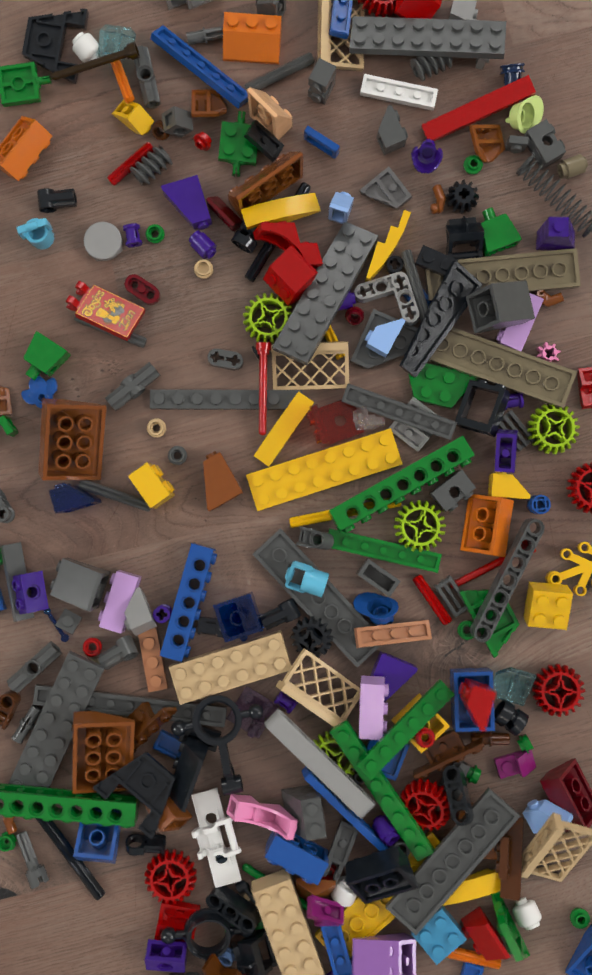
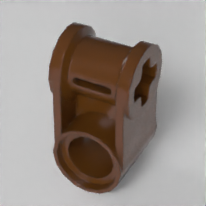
(7, 710)

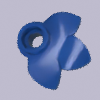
(39, 390)

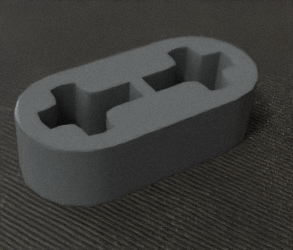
(226, 355)

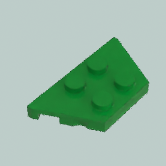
(439, 385)
(507, 624)
(507, 928)

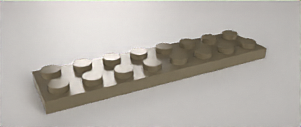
(540, 269)
(505, 366)

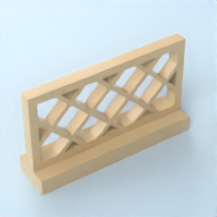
(324, 39)
(324, 348)
(308, 701)
(543, 844)

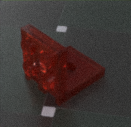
(326, 429)

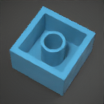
(440, 935)

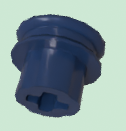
(512, 72)

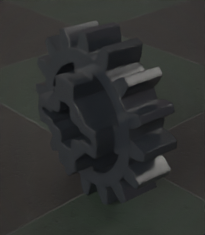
(318, 633)

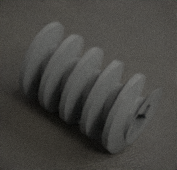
(425, 64)
(151, 165)

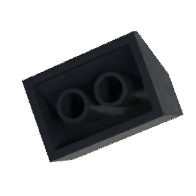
(187, 770)
(380, 875)

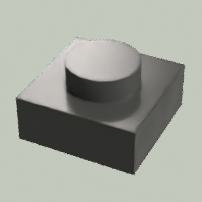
(516, 144)
(68, 621)

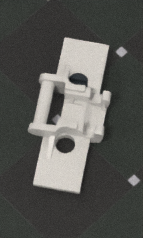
(210, 839)

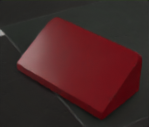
(224, 212)

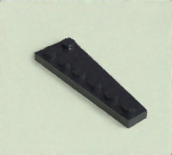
(440, 317)

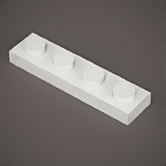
(398, 92)

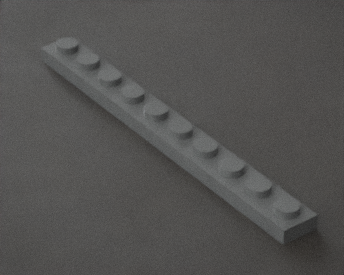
(125, 704)

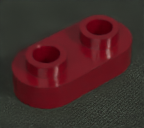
(143, 290)

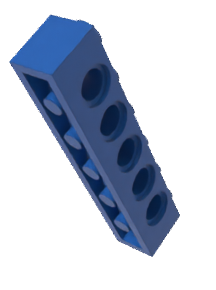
(170, 648)

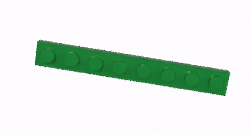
(383, 793)

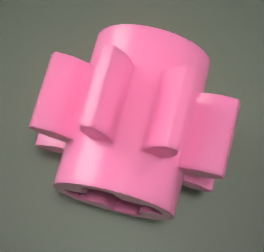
(552, 352)

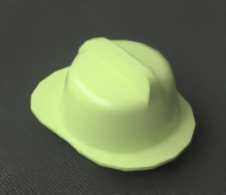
(526, 114)

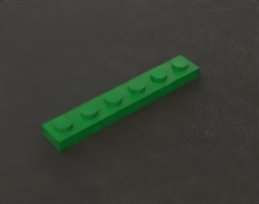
(385, 551)
(405, 729)

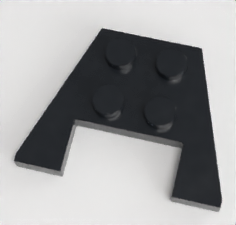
(46, 38)
(148, 783)

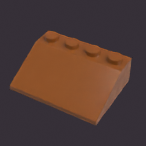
(267, 183)
(71, 440)
(100, 748)

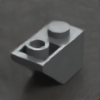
(390, 133)

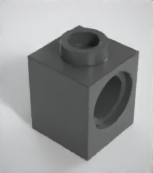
(177, 122)

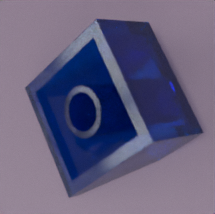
(71, 498)
(238, 617)

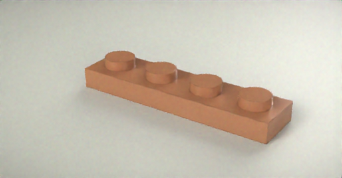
(392, 633)
(152, 661)

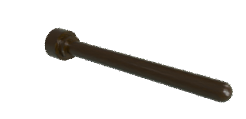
(129, 52)

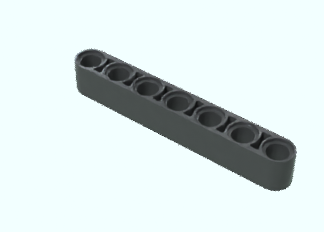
(515, 574)

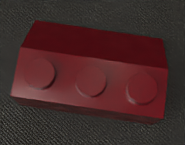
(570, 791)

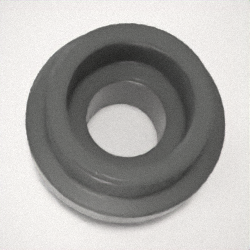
(171, 453)

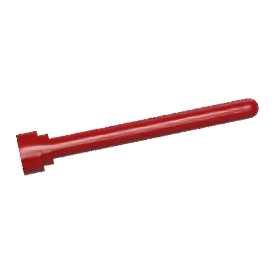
(263, 349)
(484, 569)

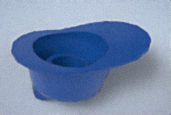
(376, 607)

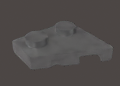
(387, 189)

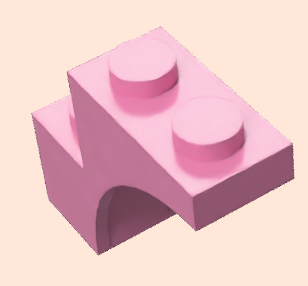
(270, 816)

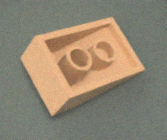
(268, 112)

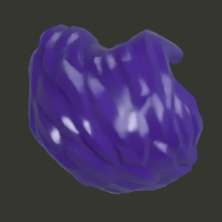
(427, 157)

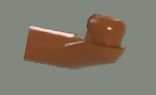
(440, 200)
(548, 299)

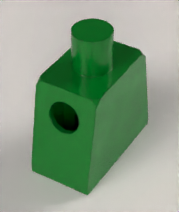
(498, 233)
(44, 356)

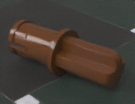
(492, 738)

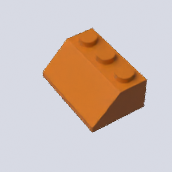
(252, 38)
(23, 147)
(487, 525)

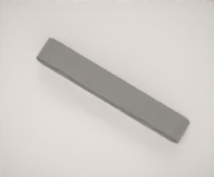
(319, 763)

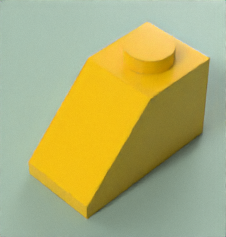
(133, 117)
(506, 486)

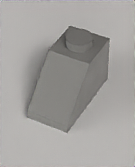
(139, 614)

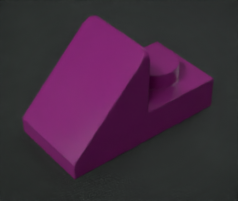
(515, 763)
(324, 911)

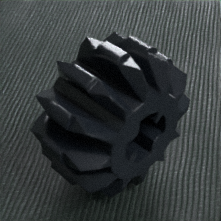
(457, 201)

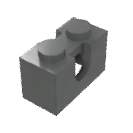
(321, 81)
(545, 154)
(461, 483)
(384, 581)

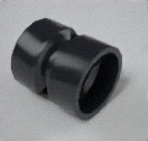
(244, 238)
(512, 718)

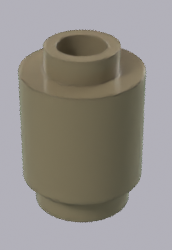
(572, 166)

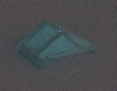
(114, 39)
(513, 685)

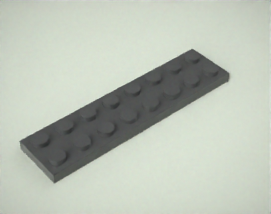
(428, 37)
(326, 293)
(332, 608)
(55, 723)
(453, 861)

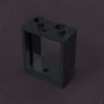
(492, 427)

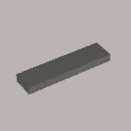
(14, 565)

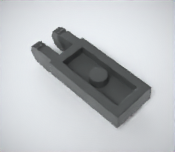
(341, 848)

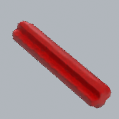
(124, 169)
(432, 600)

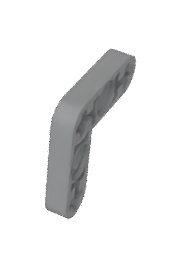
(392, 288)

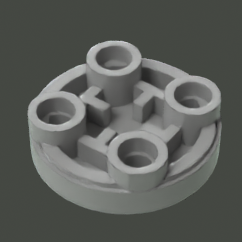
(103, 241)

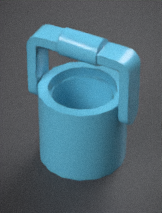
(37, 232)
(313, 581)

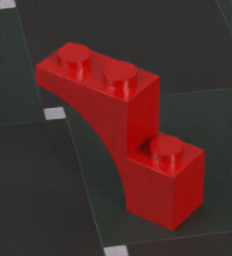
(284, 235)

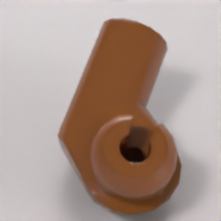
(10, 825)

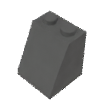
(500, 306)
(79, 584)
(307, 807)

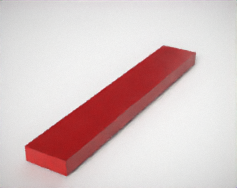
(479, 109)

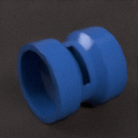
(538, 504)

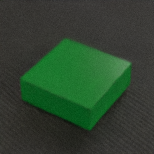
(8, 426)

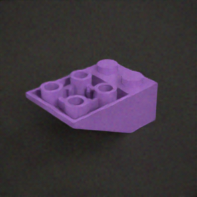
(384, 955)

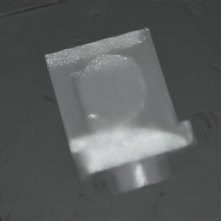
(364, 421)

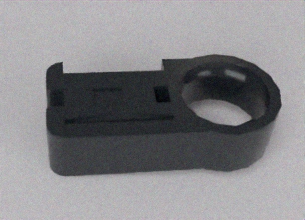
(209, 626)
(154, 845)

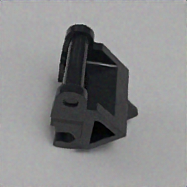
(464, 231)
(249, 957)

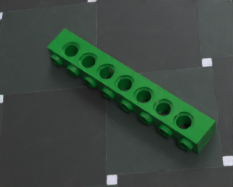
(458, 448)
(51, 796)

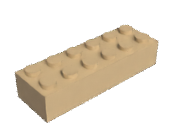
(230, 667)
(286, 925)

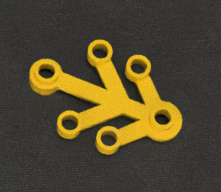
(584, 567)

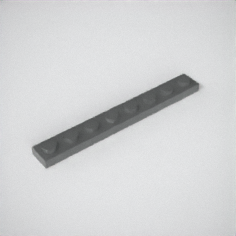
(219, 399)

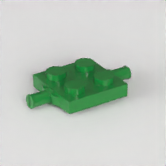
(21, 84)
(234, 146)

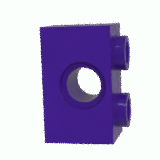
(506, 450)
(38, 598)
(166, 956)

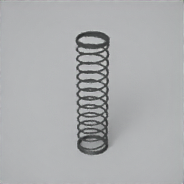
(523, 169)

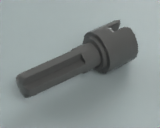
(36, 872)

